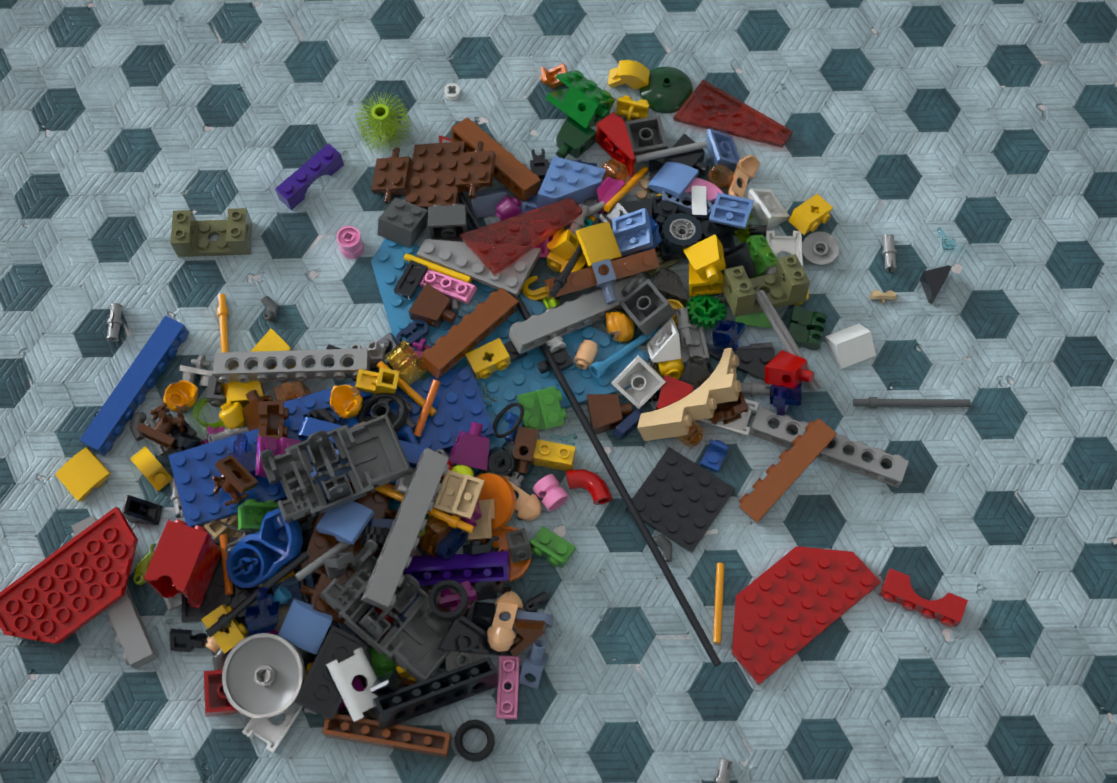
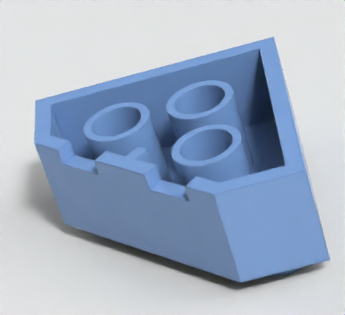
(568, 180)

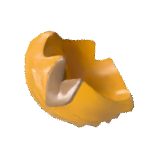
(620, 326)
(180, 395)
(345, 401)

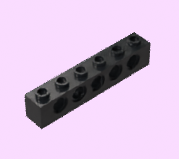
(435, 692)

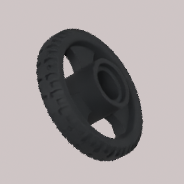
(380, 406)

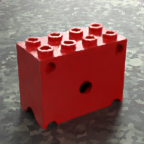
(183, 562)

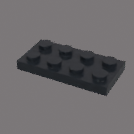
(319, 689)

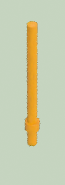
(223, 313)
(453, 521)

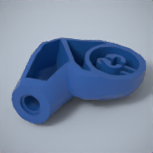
(264, 552)

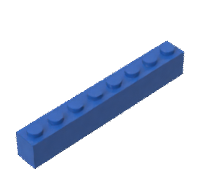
(134, 386)

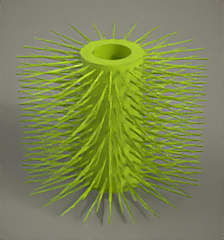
(383, 122)

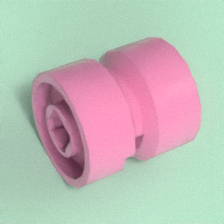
(350, 242)
(552, 495)

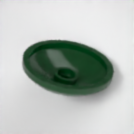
(670, 96)

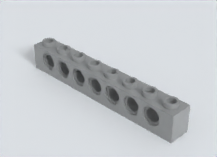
(284, 359)
(835, 455)

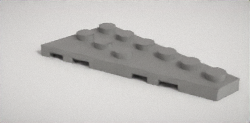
(460, 258)

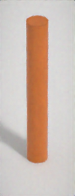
(426, 408)
(227, 582)

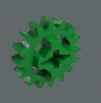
(705, 311)

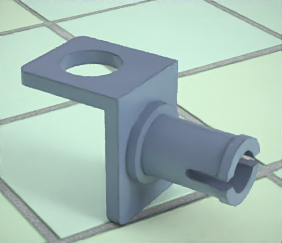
(607, 281)
(534, 664)

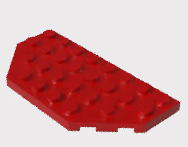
(71, 583)
(795, 605)

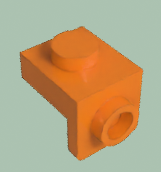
(549, 76)

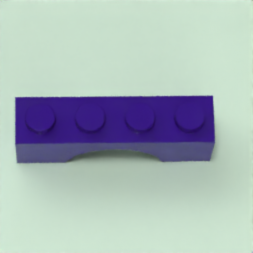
(294, 188)

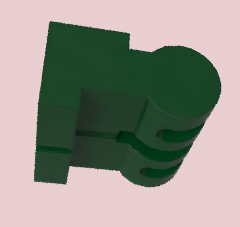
(801, 321)

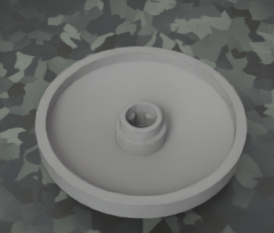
(263, 675)

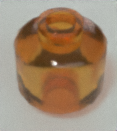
(615, 170)
(721, 176)
(694, 435)

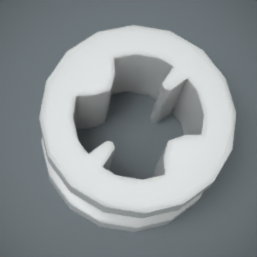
(452, 86)
(556, 344)

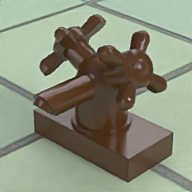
(160, 432)
(236, 479)

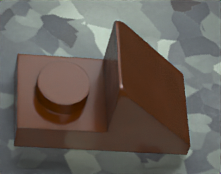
(528, 632)

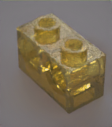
(406, 361)

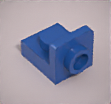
(714, 455)

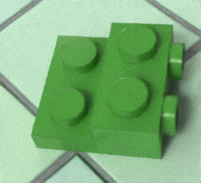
(542, 408)

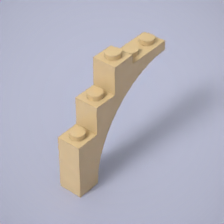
(698, 405)

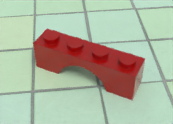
(899, 590)

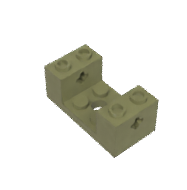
(193, 237)
(784, 287)

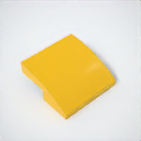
(598, 243)
(82, 474)

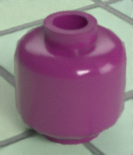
(508, 208)

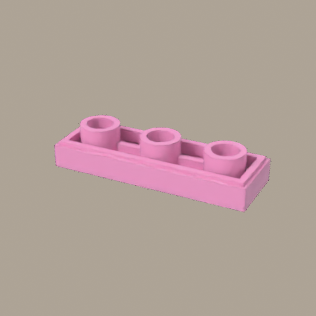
(449, 286)
(508, 699)

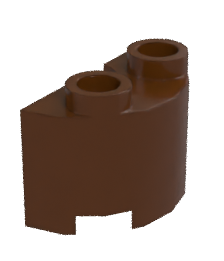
(729, 411)
(272, 419)

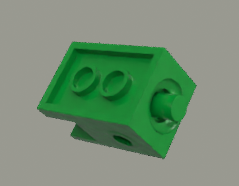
(582, 100)

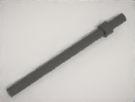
(874, 402)

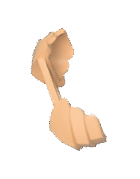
(744, 170)
(528, 506)
(501, 633)

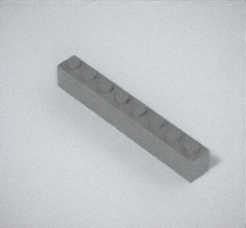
(565, 318)
(405, 529)
(126, 621)

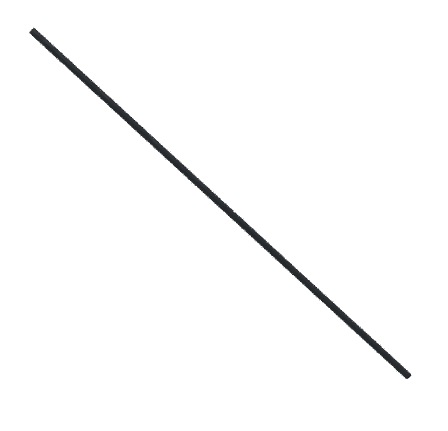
(613, 474)

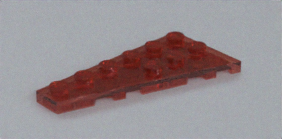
(717, 110)
(511, 238)

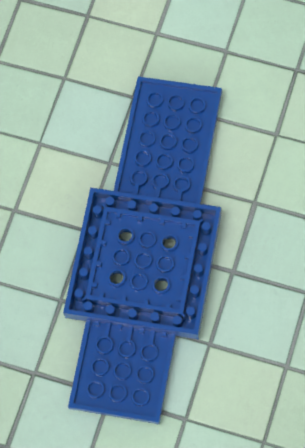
(456, 403)

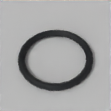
(516, 424)

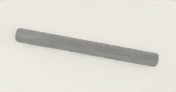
(782, 332)

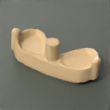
(642, 195)
(875, 294)

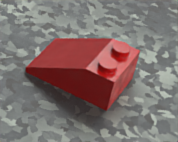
(615, 141)
(214, 696)

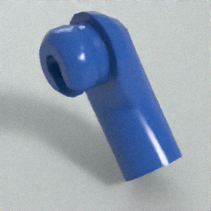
(512, 419)
(407, 433)

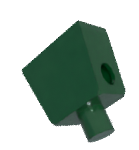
(574, 139)

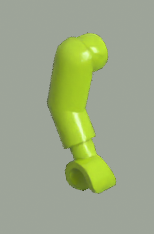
(551, 302)
(142, 566)

